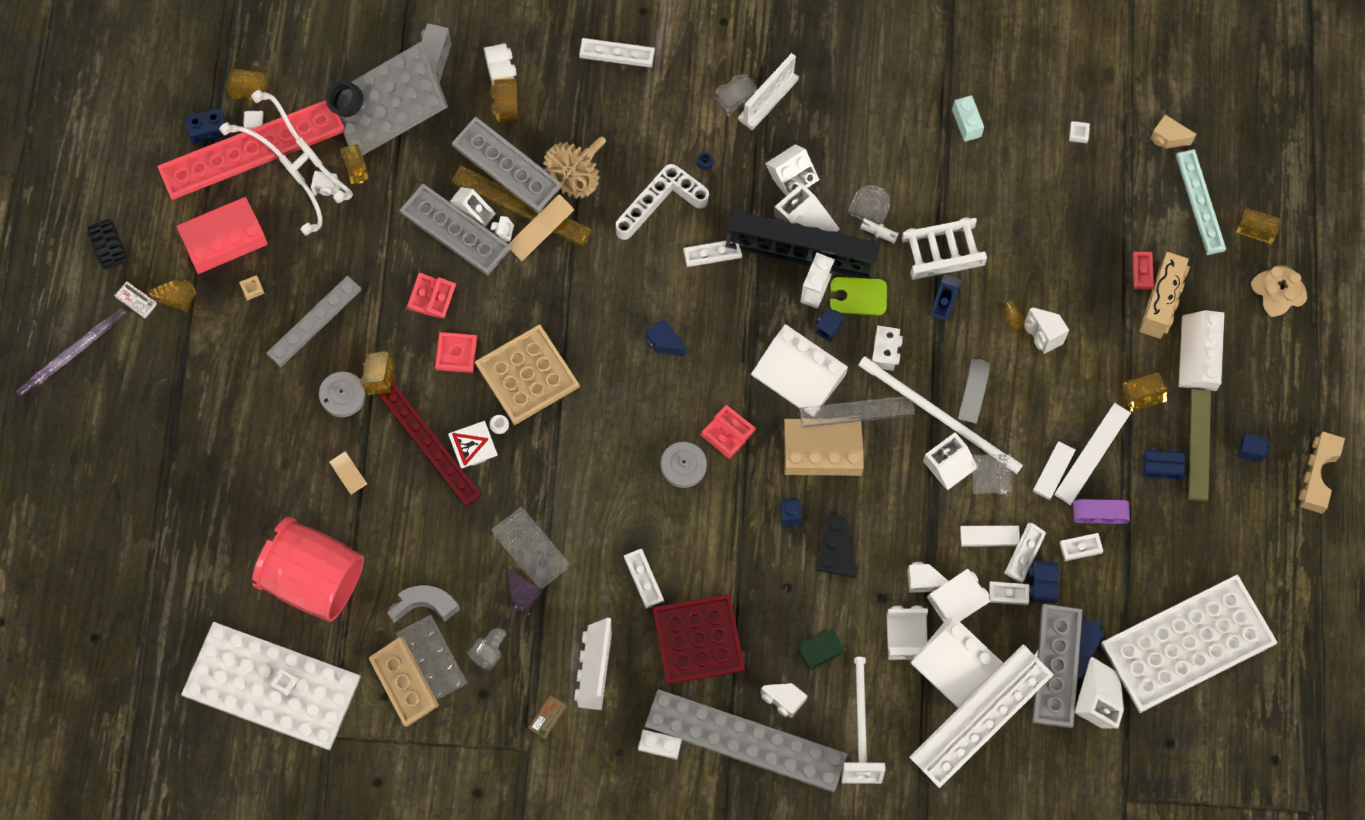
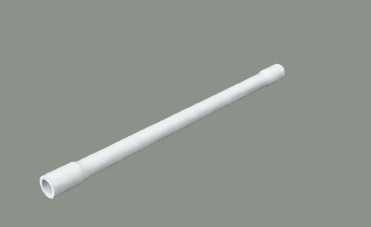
(874, 369)

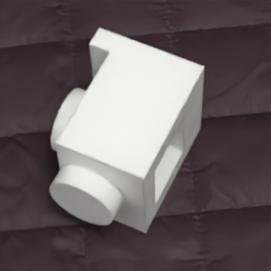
(323, 184)

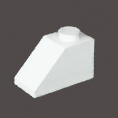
(473, 205)
(924, 578)

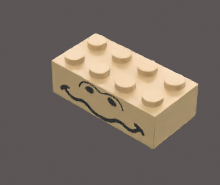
(1165, 295)

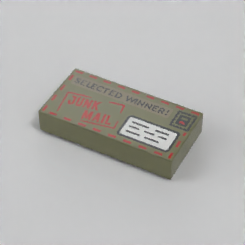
(547, 717)

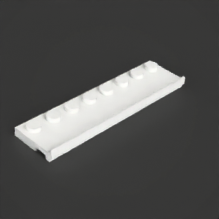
(981, 715)

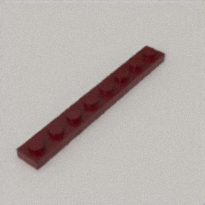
(430, 446)

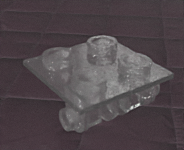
(991, 473)

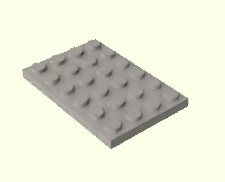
(394, 99)

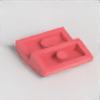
(431, 295)
(728, 432)

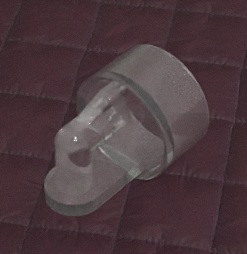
(485, 651)

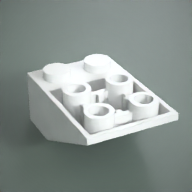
(804, 208)
(1101, 696)

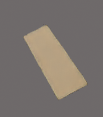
(540, 227)

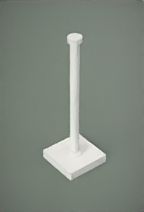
(862, 771)

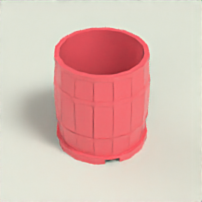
(308, 570)

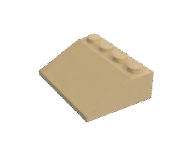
(823, 449)

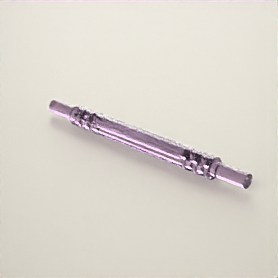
(69, 353)

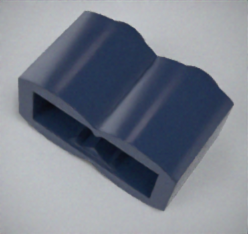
(1044, 582)

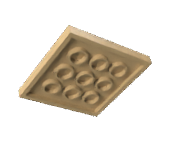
(527, 374)

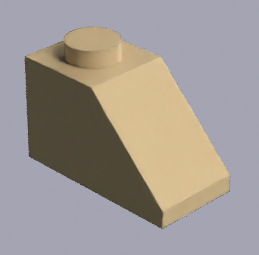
(1172, 134)

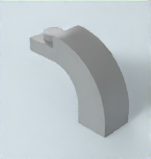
(974, 390)
(423, 596)

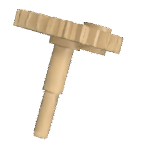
(574, 167)

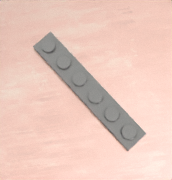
(313, 321)

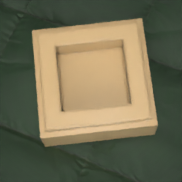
(251, 287)

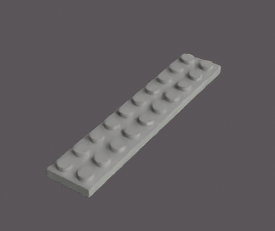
(746, 740)

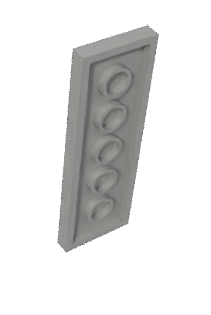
(507, 165)
(455, 229)
(1060, 654)

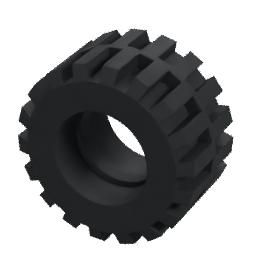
(107, 244)

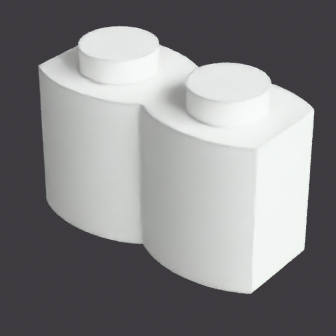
(499, 63)

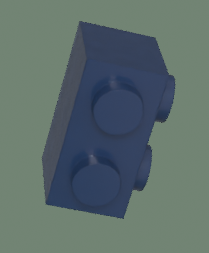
(205, 125)

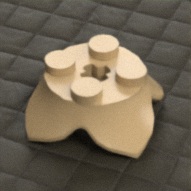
(1275, 299)

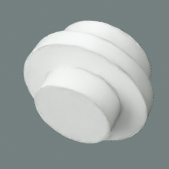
(499, 424)

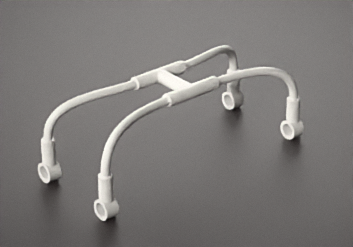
(257, 96)

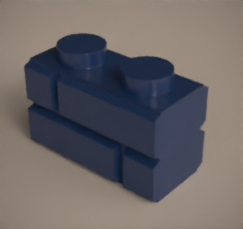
(1163, 464)

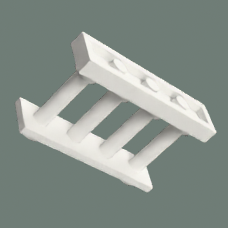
(941, 266)

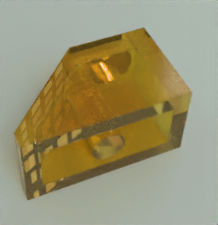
(174, 294)

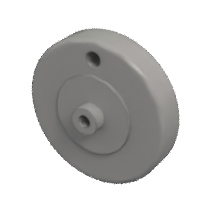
(342, 394)
(683, 464)

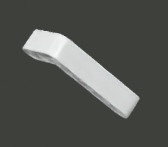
(650, 193)

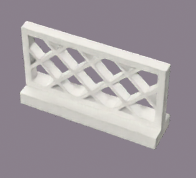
(769, 93)

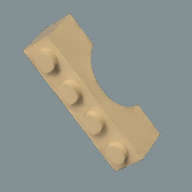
(1316, 493)

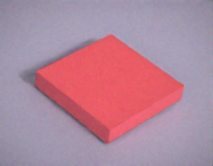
(456, 352)

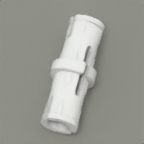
(879, 230)

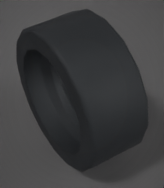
(334, 92)

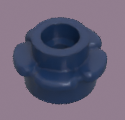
(704, 156)

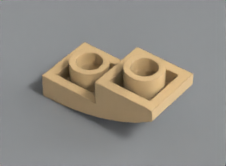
(348, 473)

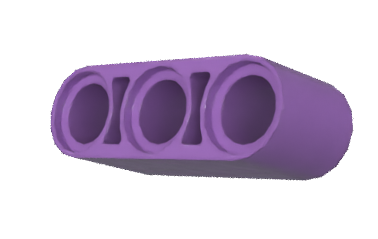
(1101, 511)

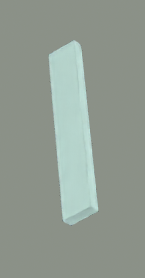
(1200, 202)

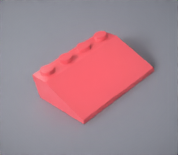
(222, 235)

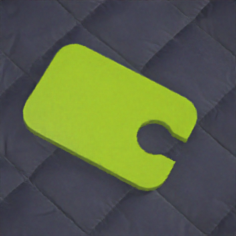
(863, 296)

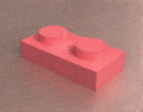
(1143, 270)

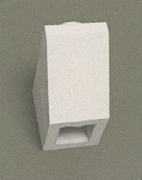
(785, 697)

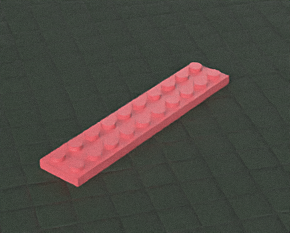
(247, 152)

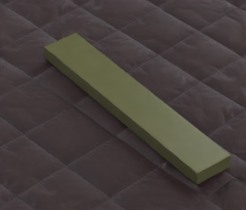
(1199, 445)

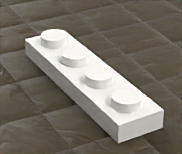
(617, 52)

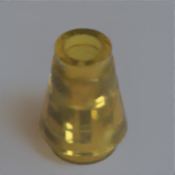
(1013, 316)

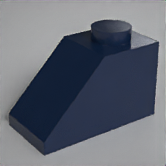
(945, 297)
(664, 340)

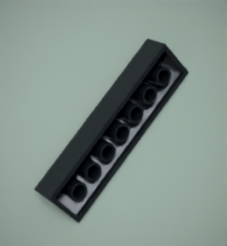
(801, 243)

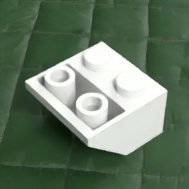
(792, 169)
(1046, 329)
(949, 461)

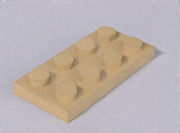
(403, 681)

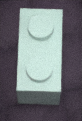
(968, 118)

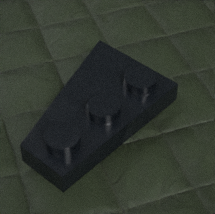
(836, 548)

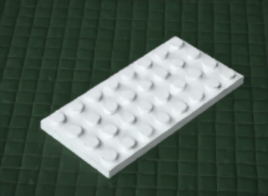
(1188, 643)
(236, 678)

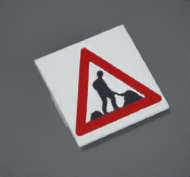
(473, 444)

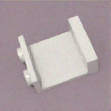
(817, 280)
(959, 597)
(906, 632)

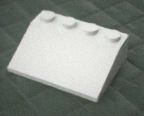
(799, 369)
(956, 661)
(595, 664)

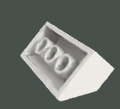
(1201, 350)

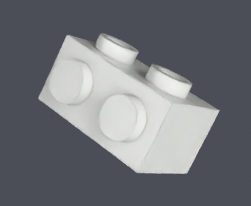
(885, 347)

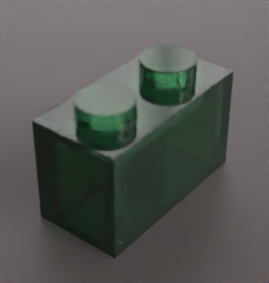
(820, 649)

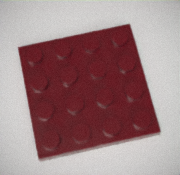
(698, 639)

